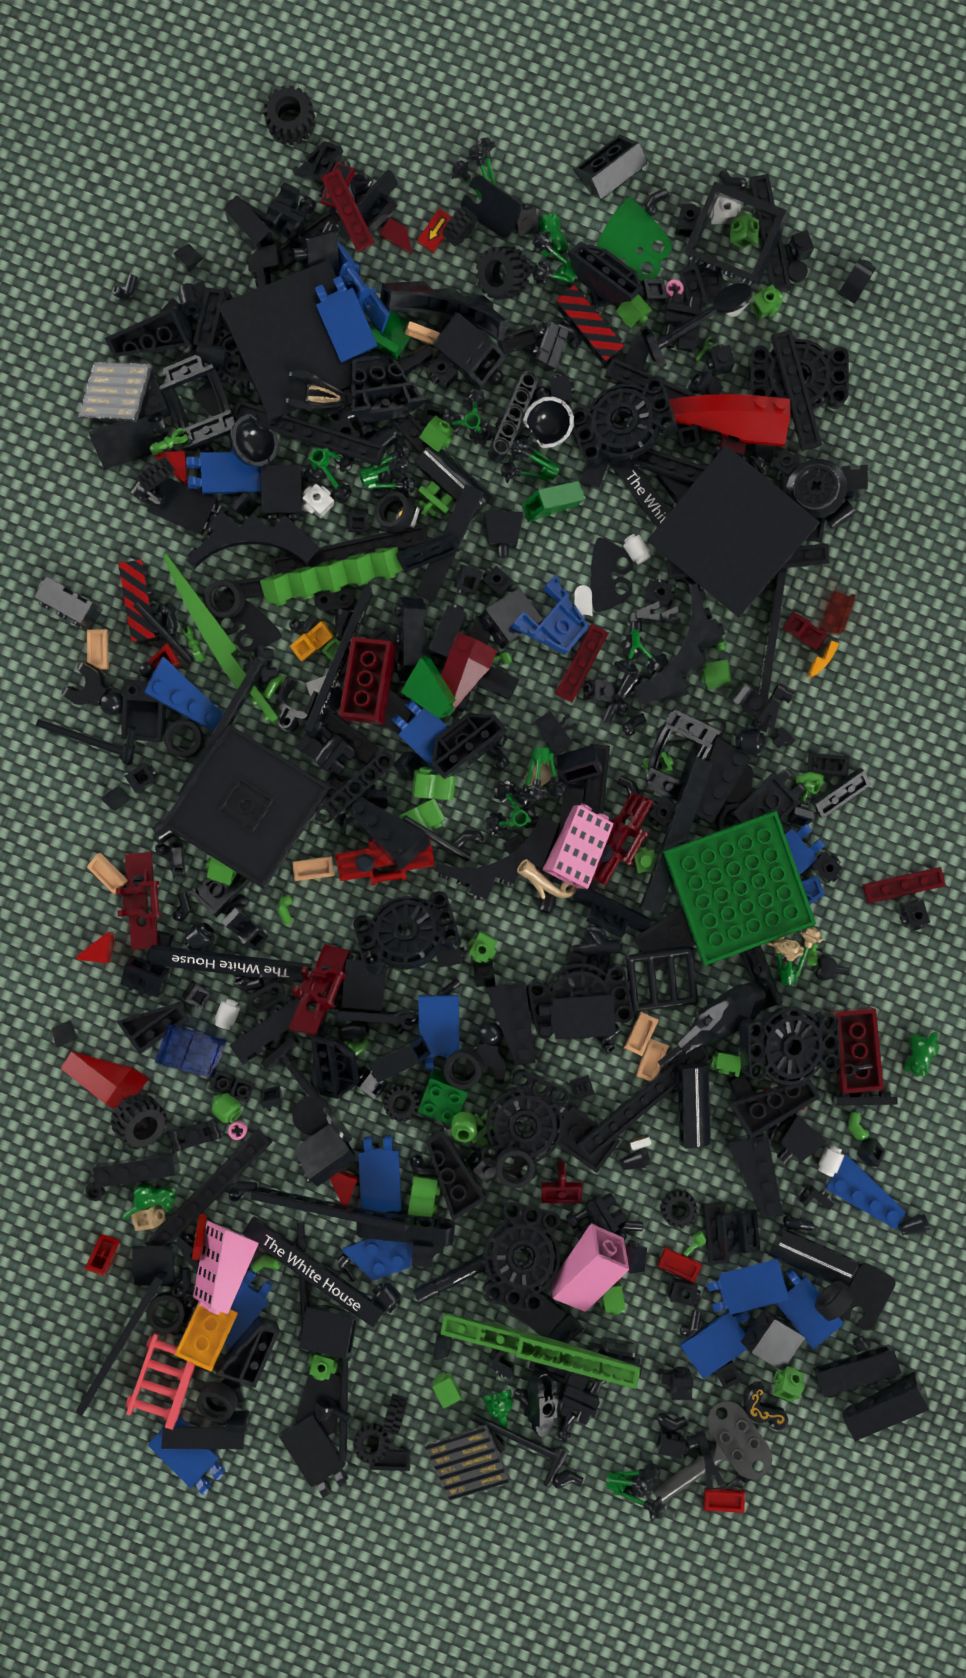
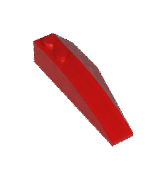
(743, 416)

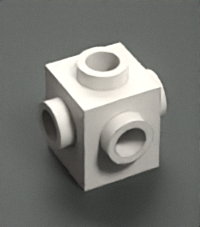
(317, 500)

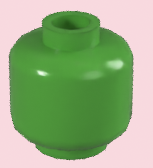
(226, 1108)
(464, 1127)

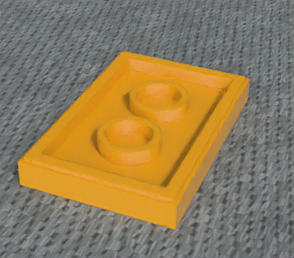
(205, 1337)

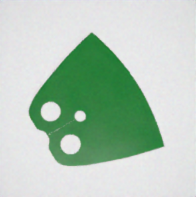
(631, 229)

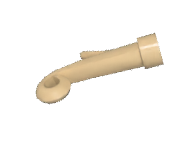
(540, 882)

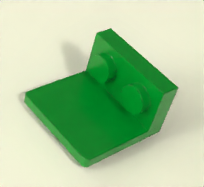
(393, 338)
(441, 1099)

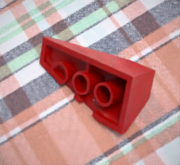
(104, 1078)

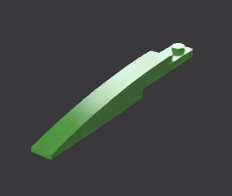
(217, 639)
(541, 1350)

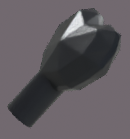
(828, 968)

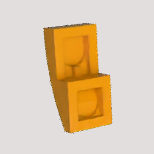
(312, 641)
(818, 663)

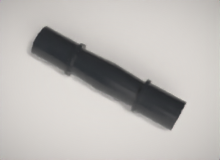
(449, 1279)

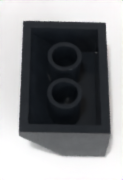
(611, 166)

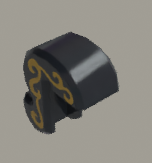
(763, 1412)

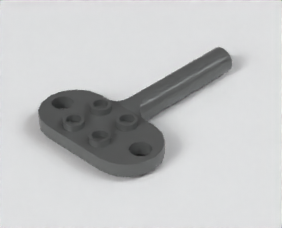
(736, 1442)

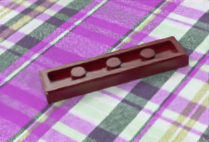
(348, 210)
(581, 663)
(903, 885)

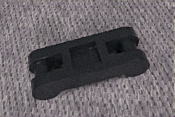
(194, 1135)

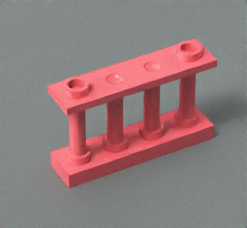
(176, 1394)

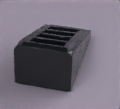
(845, 769)

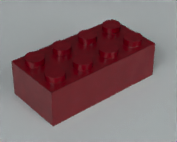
(367, 680)
(859, 1046)

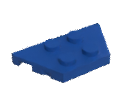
(380, 1257)

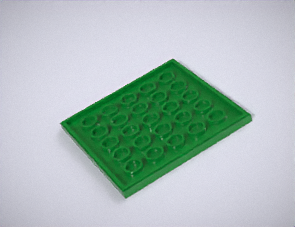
(739, 888)

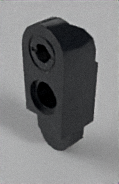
(542, 1402)

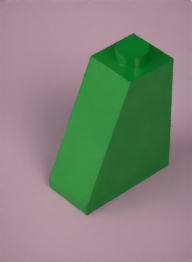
(553, 500)
(429, 689)

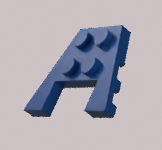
(560, 627)

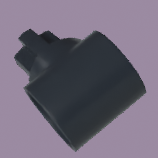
(152, 495)

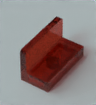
(837, 613)

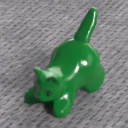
(558, 240)
(922, 1053)
(147, 1196)
(499, 1405)

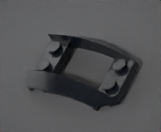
(208, 429)
(690, 727)

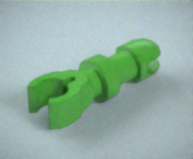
(157, 448)
(194, 644)
(812, 959)

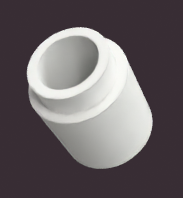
(636, 549)
(227, 1014)
(831, 1160)

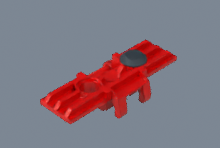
(362, 863)

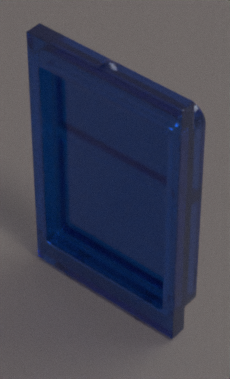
(190, 1050)

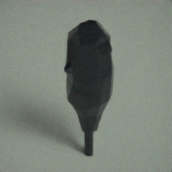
(720, 1019)

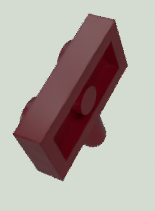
(561, 1191)

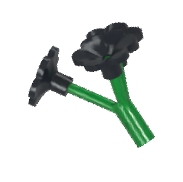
(632, 649)

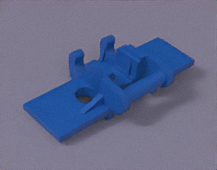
(367, 297)

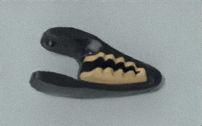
(318, 393)

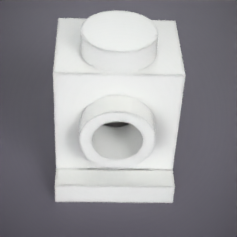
(722, 216)

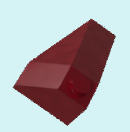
(466, 665)

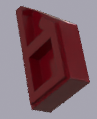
(396, 235)

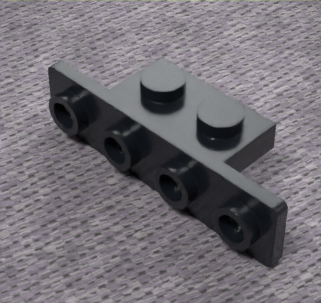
(375, 204)
(610, 914)

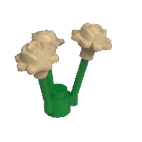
(792, 950)

